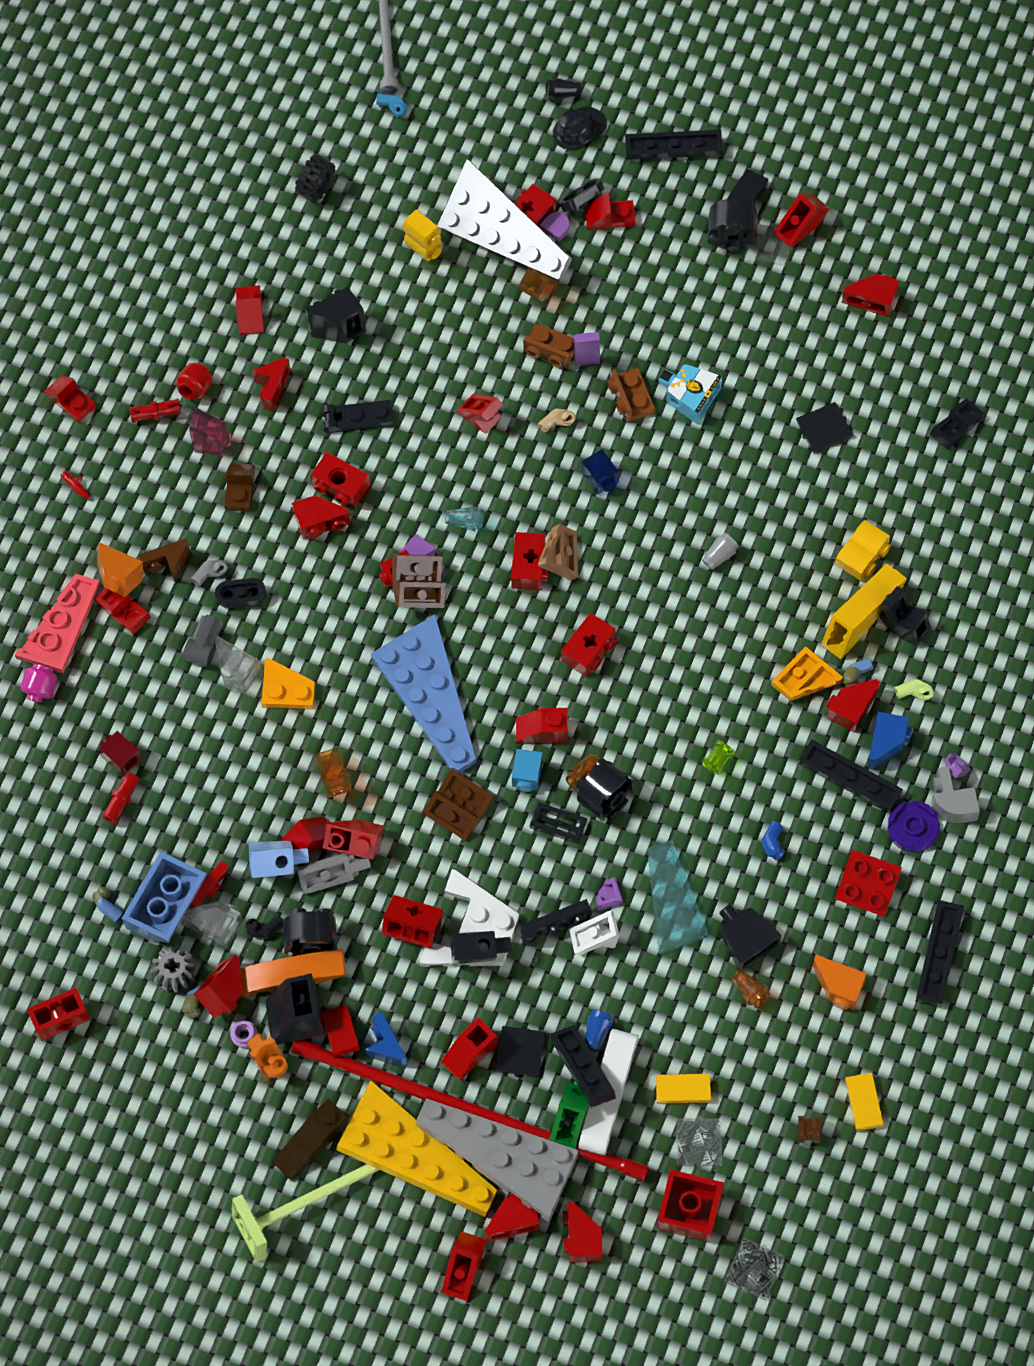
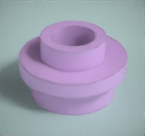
(240, 1027)

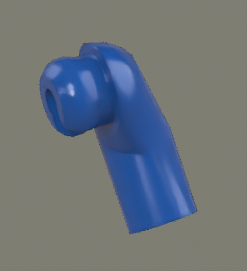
(770, 842)

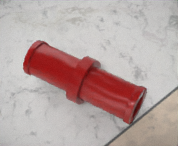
(155, 410)
(121, 798)

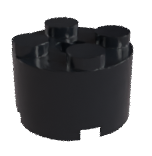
(732, 225)
(604, 790)
(309, 931)

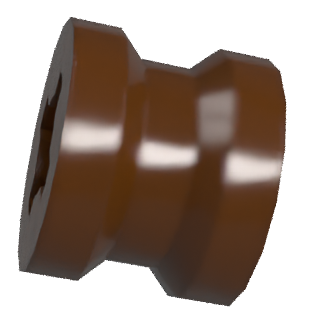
(809, 1129)

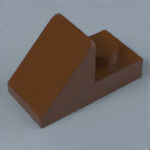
(239, 487)
(170, 555)

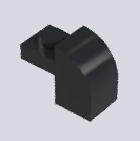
(902, 618)

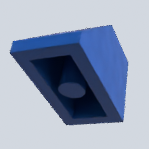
(888, 738)

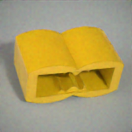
(422, 235)
(863, 550)

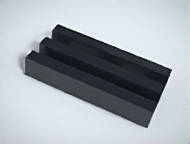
(582, 821)

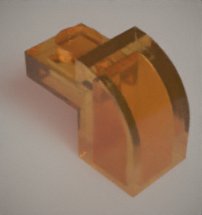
(538, 284)
(332, 772)

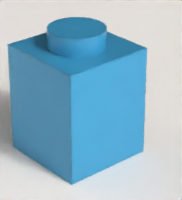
(527, 770)

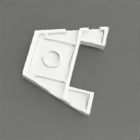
(482, 915)

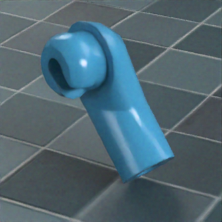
(394, 102)

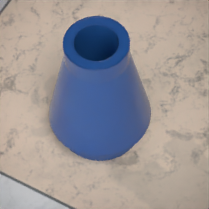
(597, 1028)

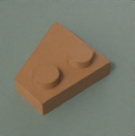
(561, 552)

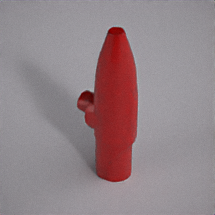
(75, 484)

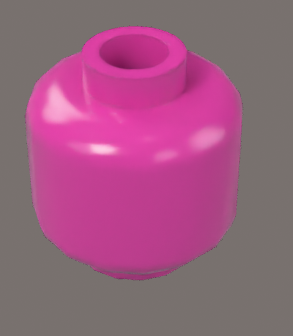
(38, 683)

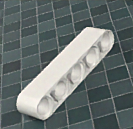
(616, 1067)

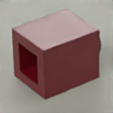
(119, 753)

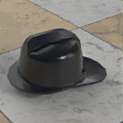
(579, 127)

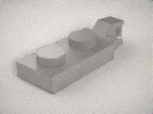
(330, 871)

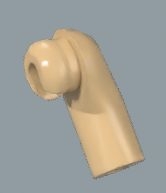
(557, 417)

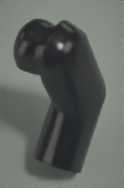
(264, 930)

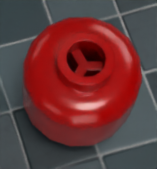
(194, 381)

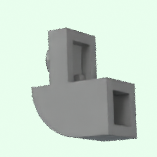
(952, 804)

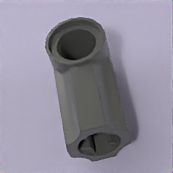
(201, 647)

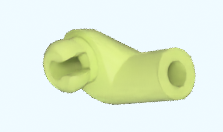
(915, 688)

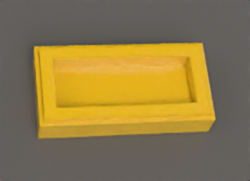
(683, 1088)
(864, 1102)

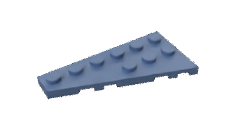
(423, 681)

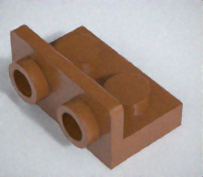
(550, 346)
(631, 394)

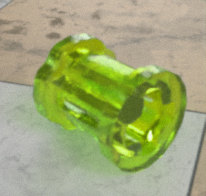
(718, 757)

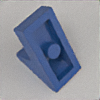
(388, 1049)

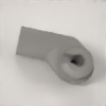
(210, 568)

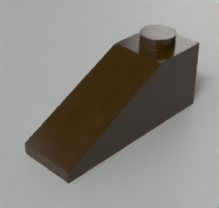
(311, 1139)

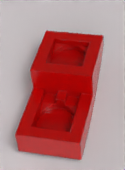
(123, 610)
(340, 1031)

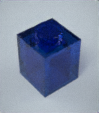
(600, 472)

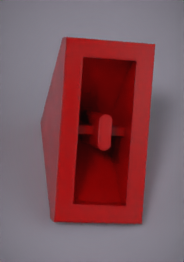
(307, 834)

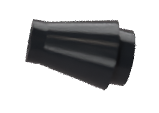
(561, 89)

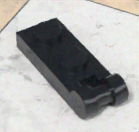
(357, 416)
(555, 922)

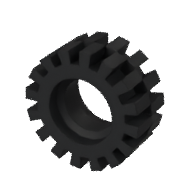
(315, 178)

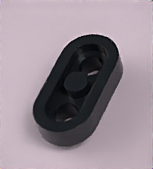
(587, 192)
(240, 590)

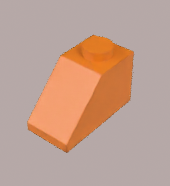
(118, 570)
(839, 982)

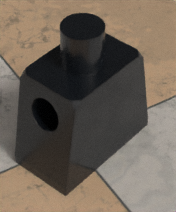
(747, 936)
(465, 948)

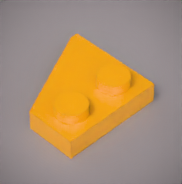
(805, 676)

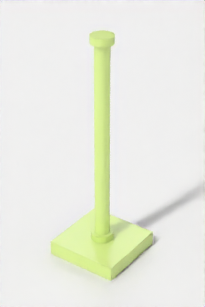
(251, 1226)

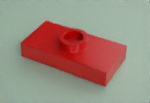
(210, 885)

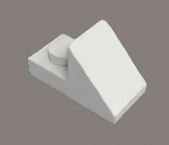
(595, 933)

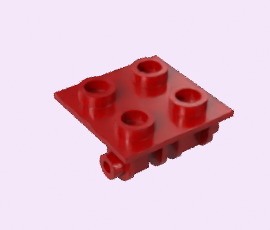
(868, 883)

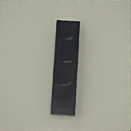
(673, 144)
(850, 776)
(939, 953)
(583, 1066)

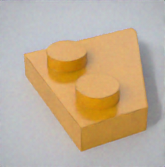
(286, 688)

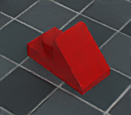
(607, 214)
(249, 310)
(273, 378)
(70, 398)
(481, 411)

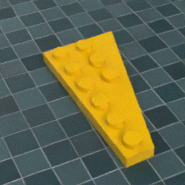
(390, 1141)

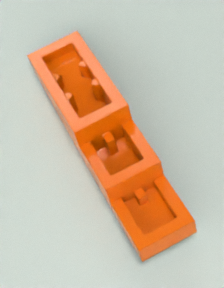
(270, 974)

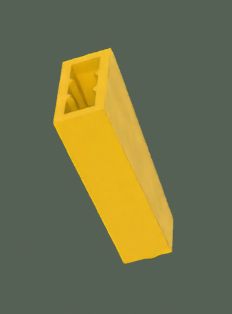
(860, 611)

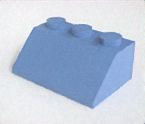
(163, 898)

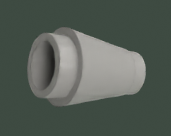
(720, 551)

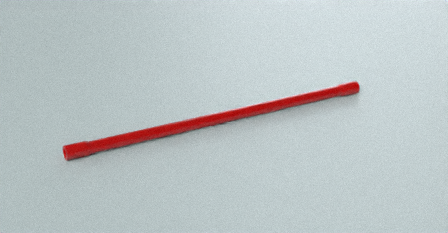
(316, 1053)

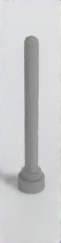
(389, 83)

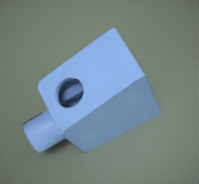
(264, 854)

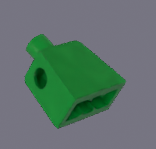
(571, 1106)

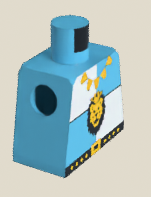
(691, 390)

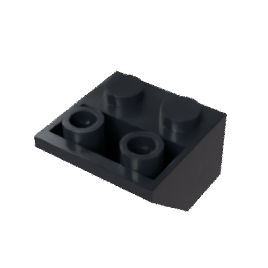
(336, 317)
(294, 1010)

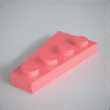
(61, 626)

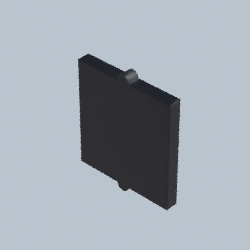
(824, 427)
(520, 1051)

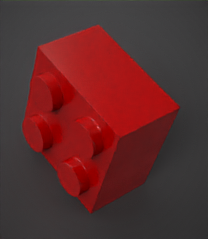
(689, 1205)

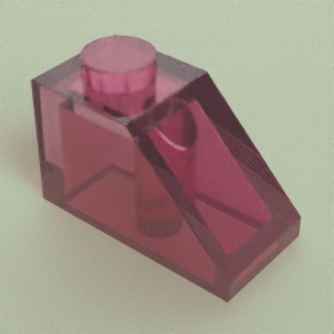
(208, 433)

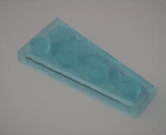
(674, 906)

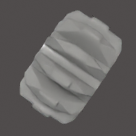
(183, 970)

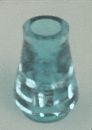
(467, 518)

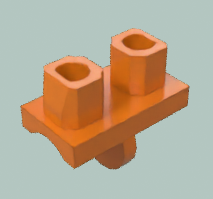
(267, 1057)

